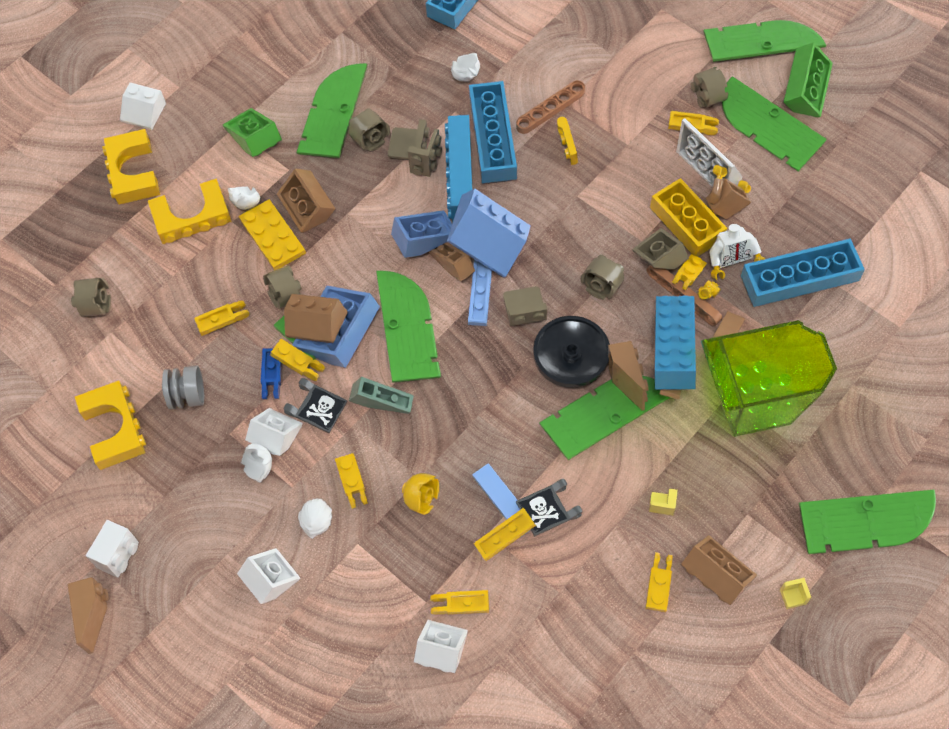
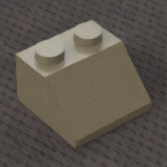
(662, 250)

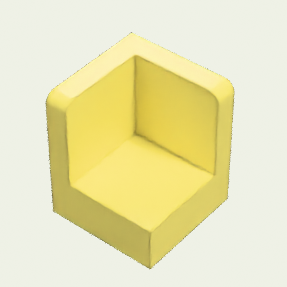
(663, 503)
(795, 593)

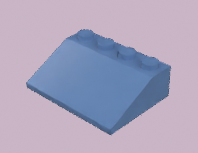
(488, 232)
(361, 311)

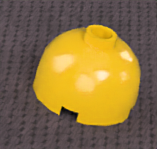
(420, 491)

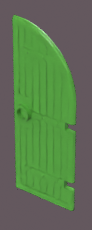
(755, 40)
(335, 105)
(771, 125)
(407, 335)
(596, 417)
(860, 520)

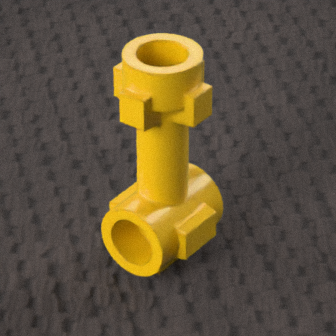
(709, 290)

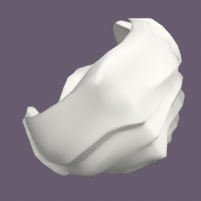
(465, 67)
(244, 197)
(256, 462)
(315, 517)

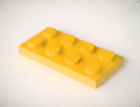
(272, 234)

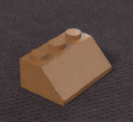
(305, 200)
(313, 318)
(718, 570)

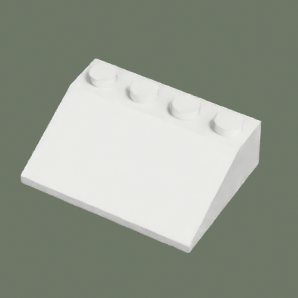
(703, 155)

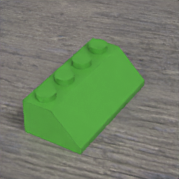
(808, 81)

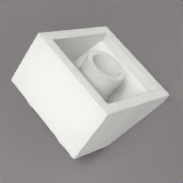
(141, 106)
(273, 431)
(267, 575)
(440, 646)

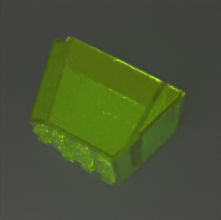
(769, 374)

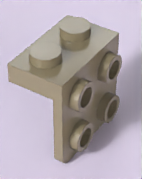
(404, 137)
(425, 161)
(525, 306)

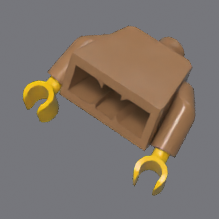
(727, 197)

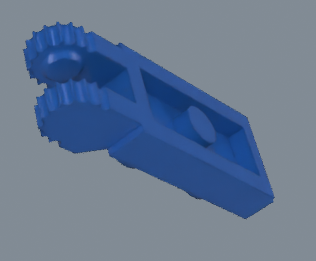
(270, 373)

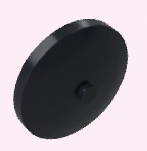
(571, 351)

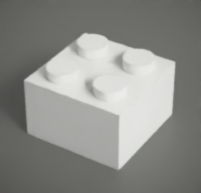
(112, 548)

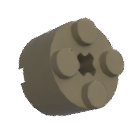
(709, 87)
(368, 130)
(603, 277)
(281, 285)
(91, 297)

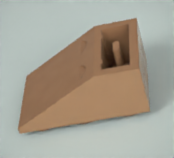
(627, 372)

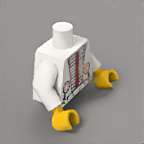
(733, 247)

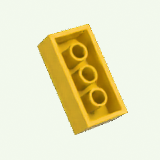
(687, 217)

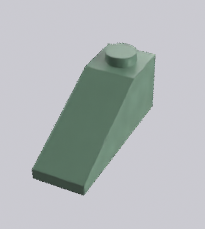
(379, 396)

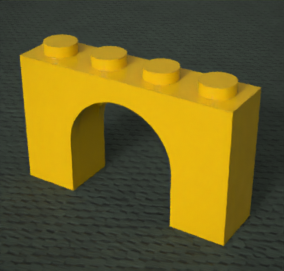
(119, 150)
(174, 228)
(127, 441)

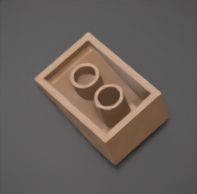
(88, 611)

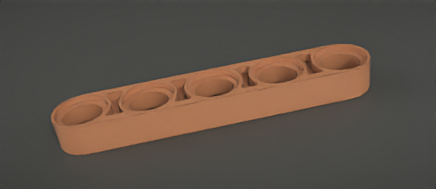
(547, 113)
(702, 308)

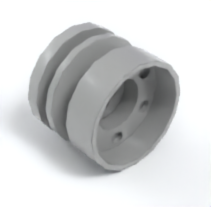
(178, 387)

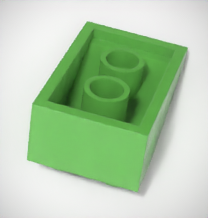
(253, 132)

